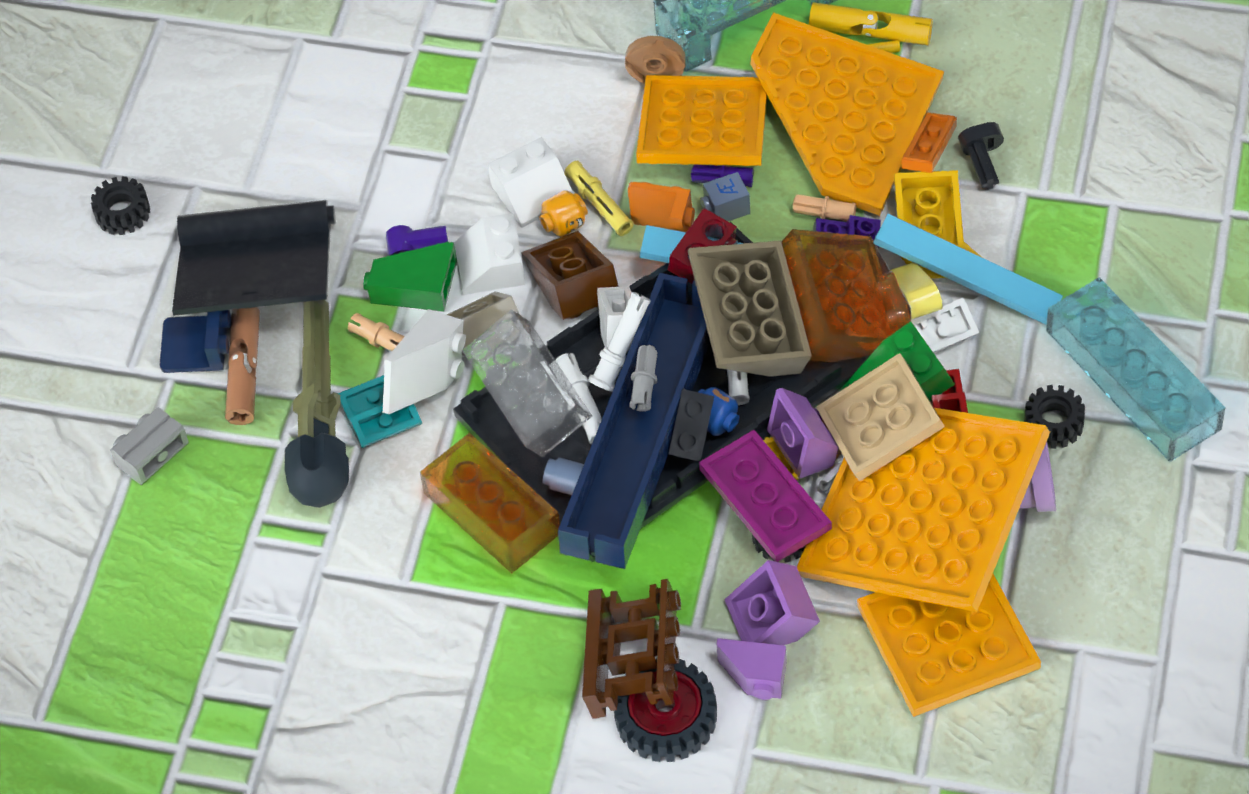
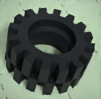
(117, 192)
(1061, 402)

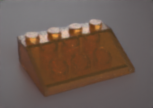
(837, 293)

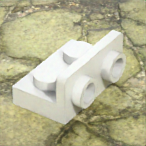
(947, 325)

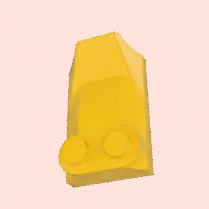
(930, 204)

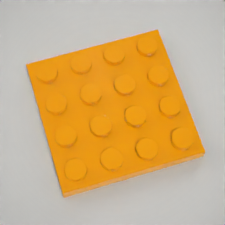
(702, 120)
(946, 650)

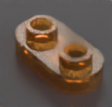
(889, 291)

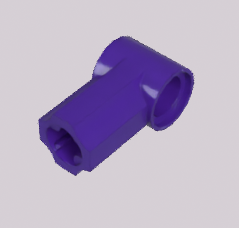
(404, 239)

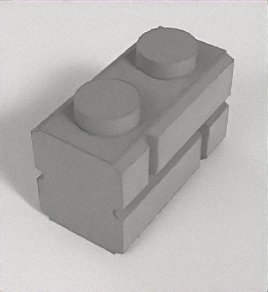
(149, 445)

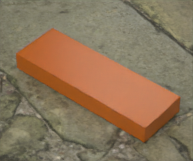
(929, 142)

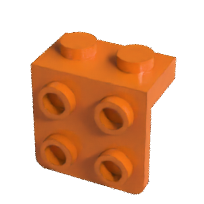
(661, 206)

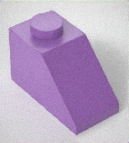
(754, 666)

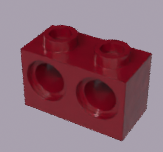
(705, 225)

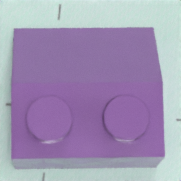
(801, 434)
(772, 606)

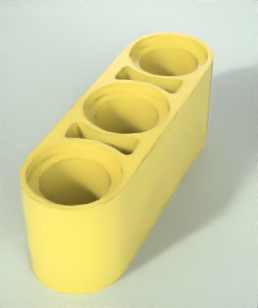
(918, 290)

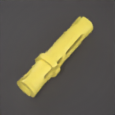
(579, 175)

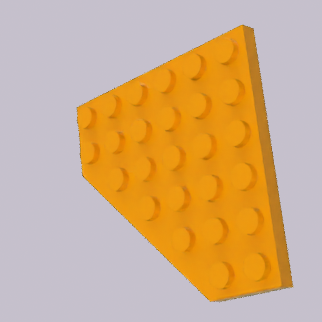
(844, 106)

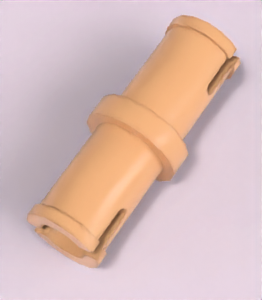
(377, 333)

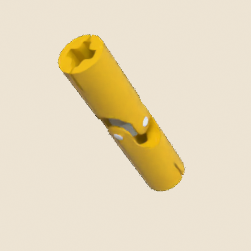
(860, 22)

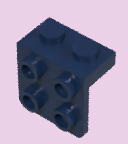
(195, 342)

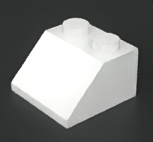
(527, 179)
(490, 255)

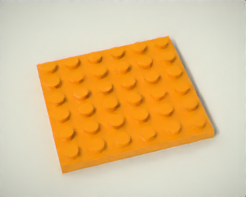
(931, 516)

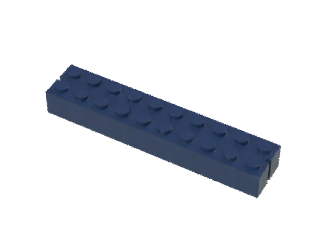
(634, 444)

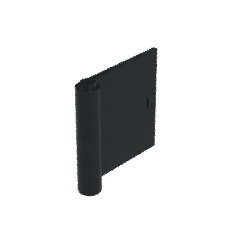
(253, 257)

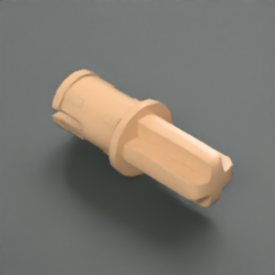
(823, 208)

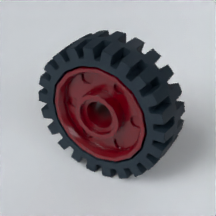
(673, 731)

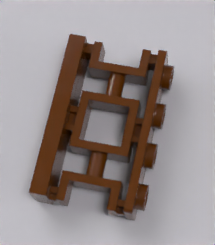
(605, 641)

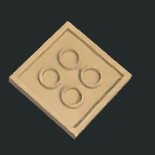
(880, 417)

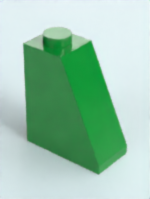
(413, 278)

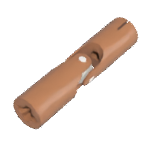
(242, 366)

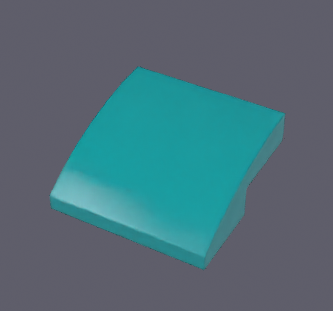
(365, 413)

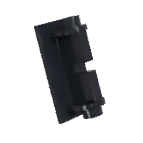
(691, 425)

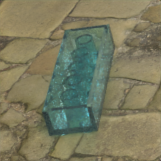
(1135, 369)

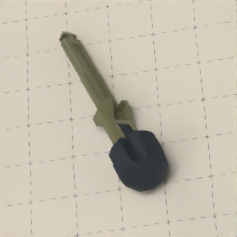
(316, 459)

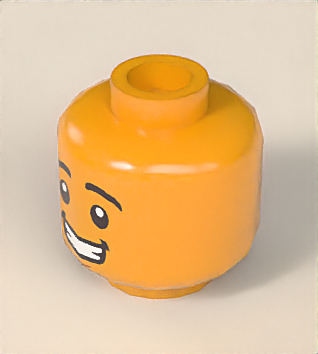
(563, 213)

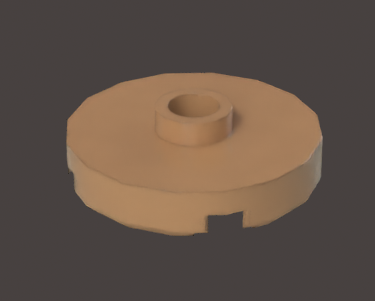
(654, 57)

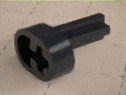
(976, 143)

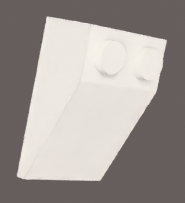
(424, 361)

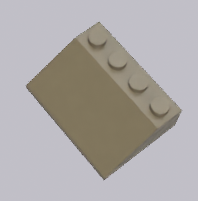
(750, 308)

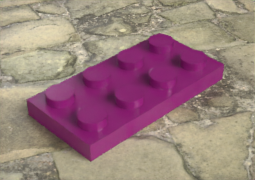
(765, 496)

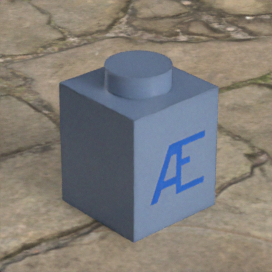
(726, 197)

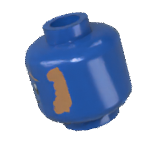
(723, 412)

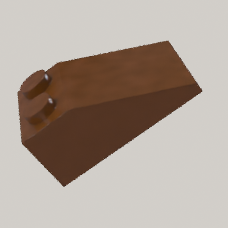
(570, 273)

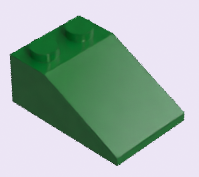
(917, 354)

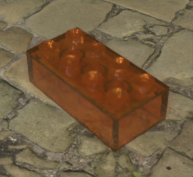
(490, 502)

